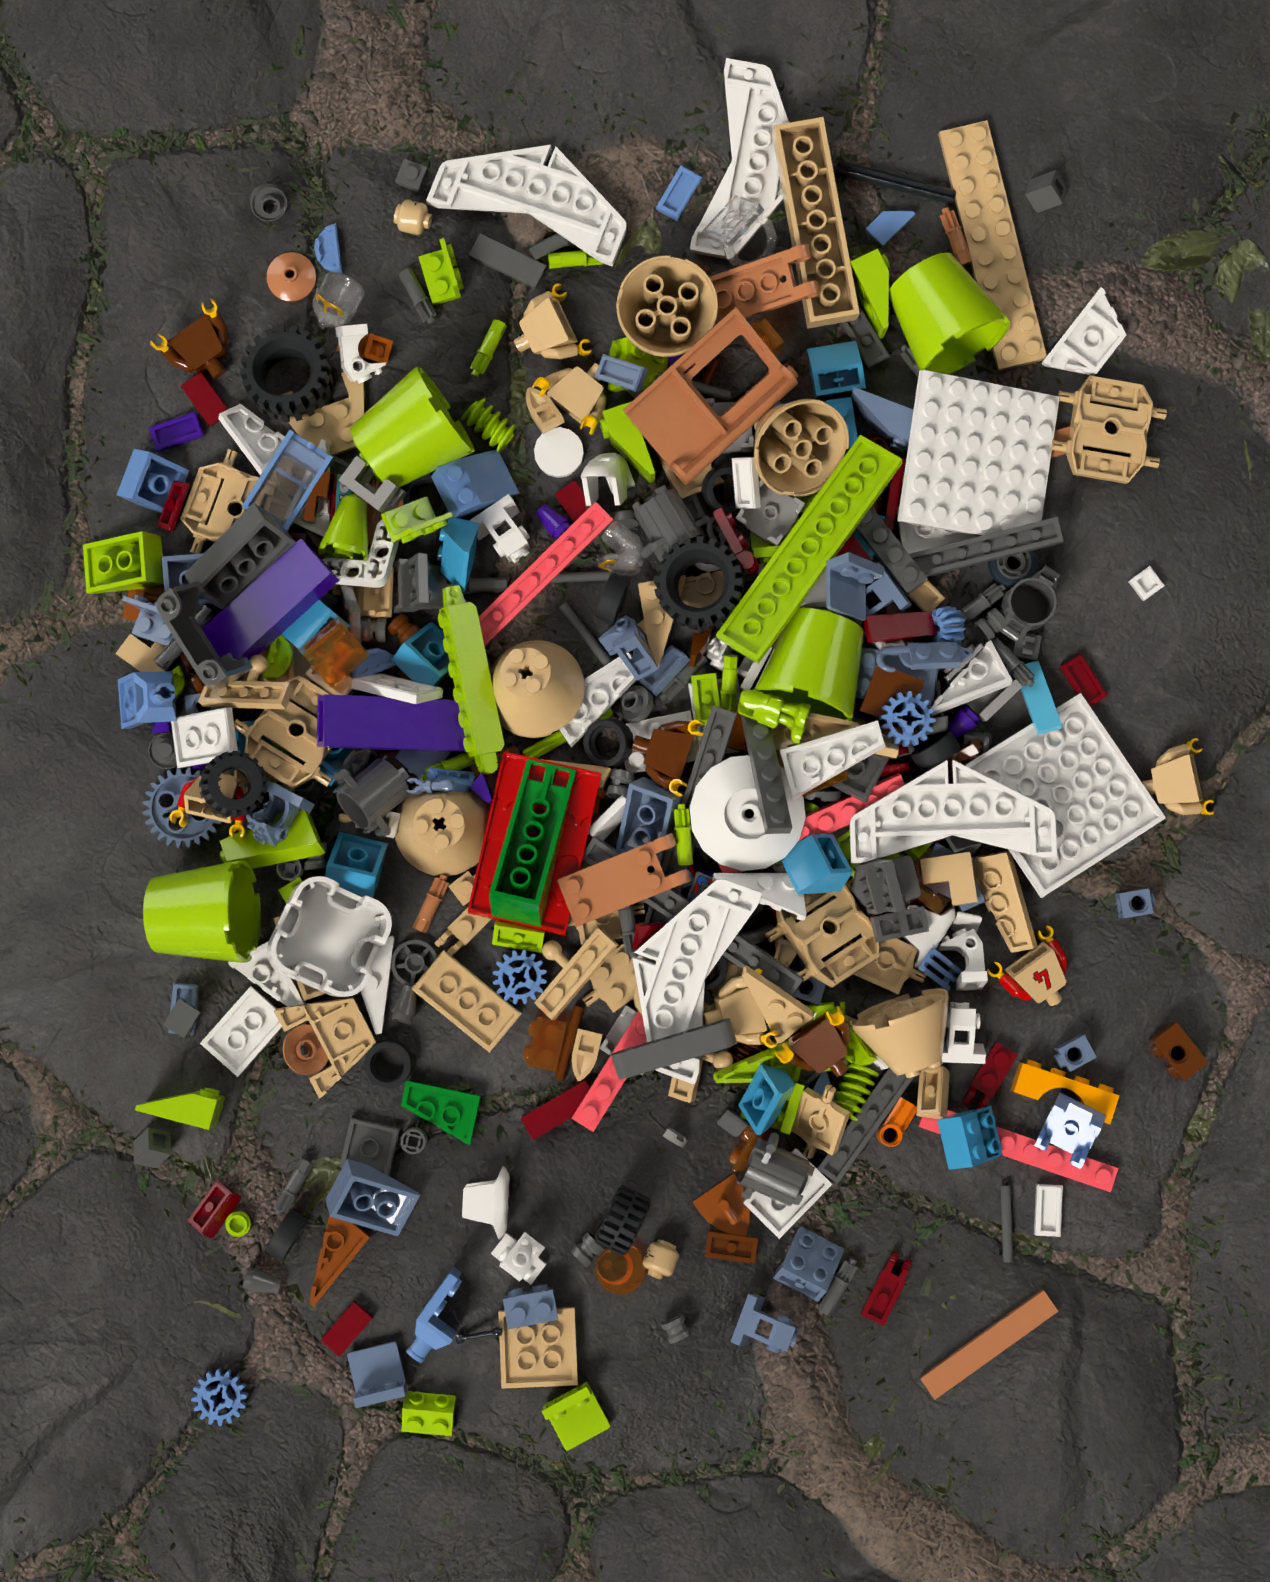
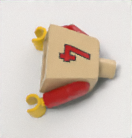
(192, 803)
(1037, 973)

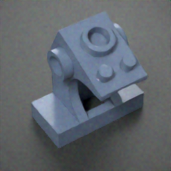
(888, 592)
(628, 637)
(280, 799)
(781, 1336)

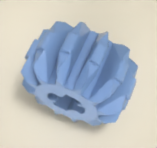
(948, 625)

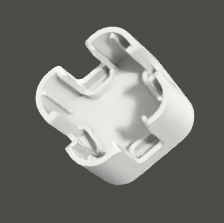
(328, 937)

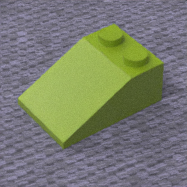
(872, 288)
(627, 440)
(123, 563)
(193, 1108)

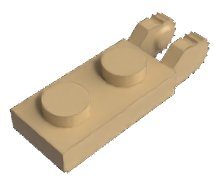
(465, 929)

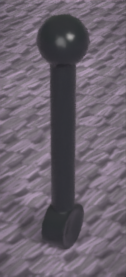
(460, 1338)

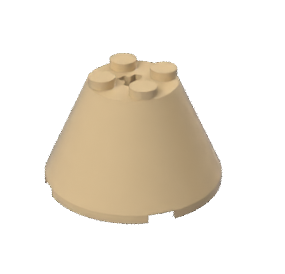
(666, 305)
(799, 446)
(537, 688)
(441, 850)
(906, 1031)

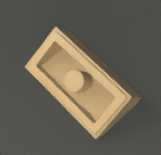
(933, 1092)

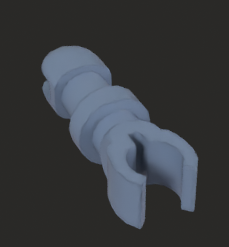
(431, 785)

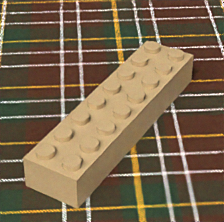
(815, 220)

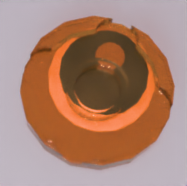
(620, 1273)

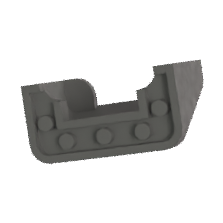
(177, 610)

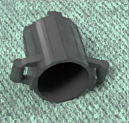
(667, 521)
(1029, 603)
(371, 794)
(775, 1172)

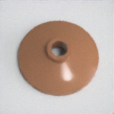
(291, 288)
(314, 1056)

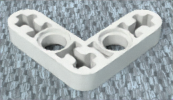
(369, 567)

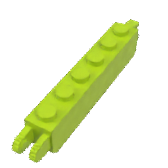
(471, 679)

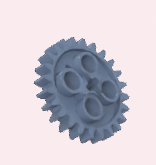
(172, 787)

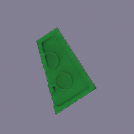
(446, 1108)

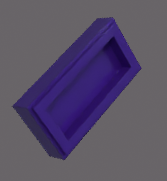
(176, 431)

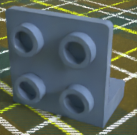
(846, 584)
(149, 622)
(809, 1264)
(377, 1374)

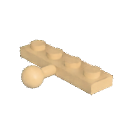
(250, 692)
(574, 972)
(686, 1091)

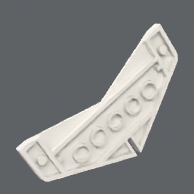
(753, 172)
(523, 184)
(967, 809)
(685, 955)

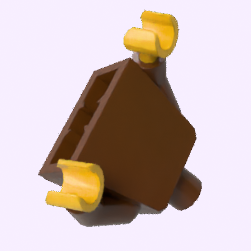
(199, 344)
(668, 752)
(819, 1045)

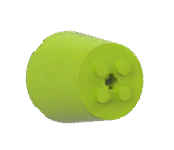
(945, 314)
(410, 431)
(816, 663)
(204, 913)

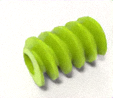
(489, 424)
(854, 1087)

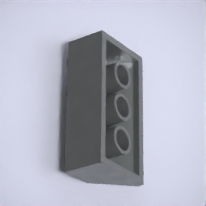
(240, 556)

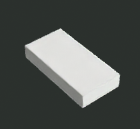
(745, 483)
(609, 819)
(1048, 1210)

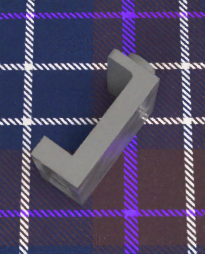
(987, 705)

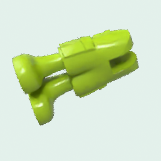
(773, 709)

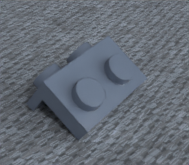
(530, 1306)

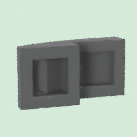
(899, 924)

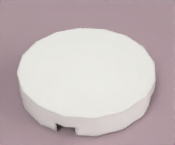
(558, 452)

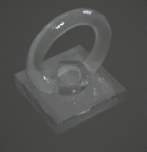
(734, 222)

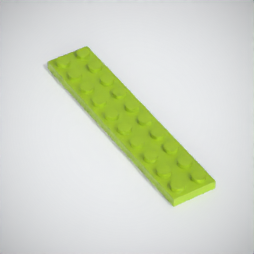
(808, 546)

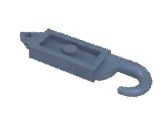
(925, 655)

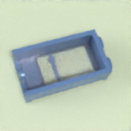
(289, 479)

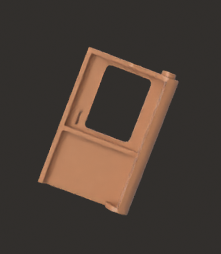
(683, 423)

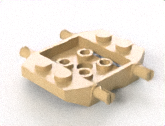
(1089, 430)
(203, 496)
(275, 726)
(814, 943)

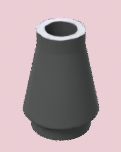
(405, 1006)
(260, 1281)

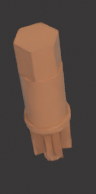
(955, 236)
(431, 903)

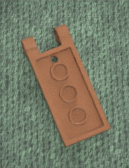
(759, 287)
(619, 882)

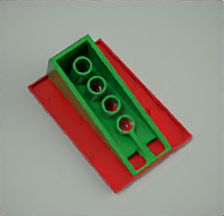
(532, 840)

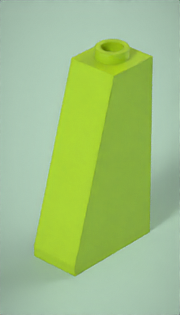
(299, 844)

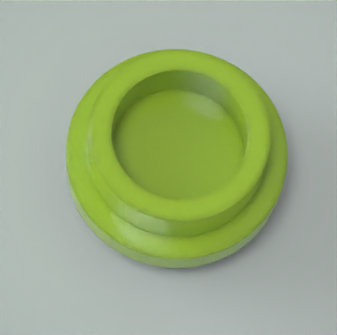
(238, 1223)

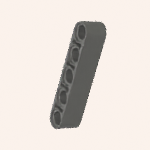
(674, 1048)

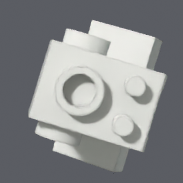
(348, 339)
(511, 543)
(748, 669)
(974, 975)
(962, 1018)
(520, 1257)

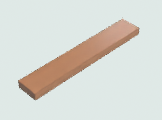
(988, 1344)

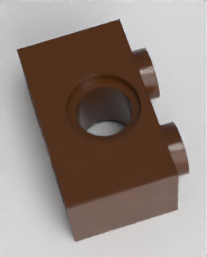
(1190, 1059)

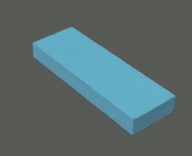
(1040, 702)

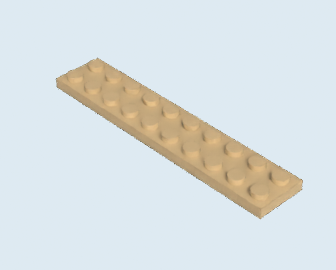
(992, 239)

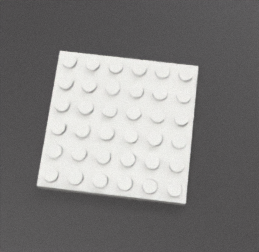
(976, 455)
(1084, 783)

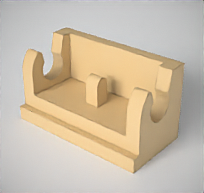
(375, 601)

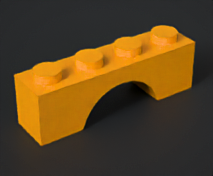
(1034, 1082)

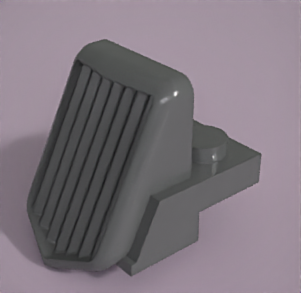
(417, 585)
(886, 884)

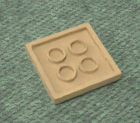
(539, 1352)

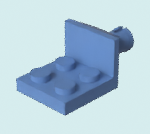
(146, 698)
(430, 1330)

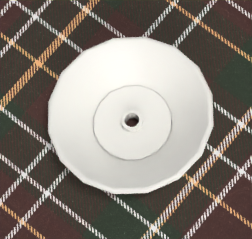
(720, 820)

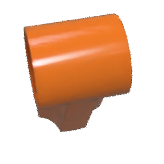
(898, 1120)

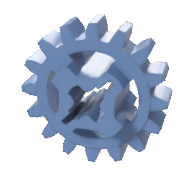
(907, 729)
(509, 970)
(229, 1399)

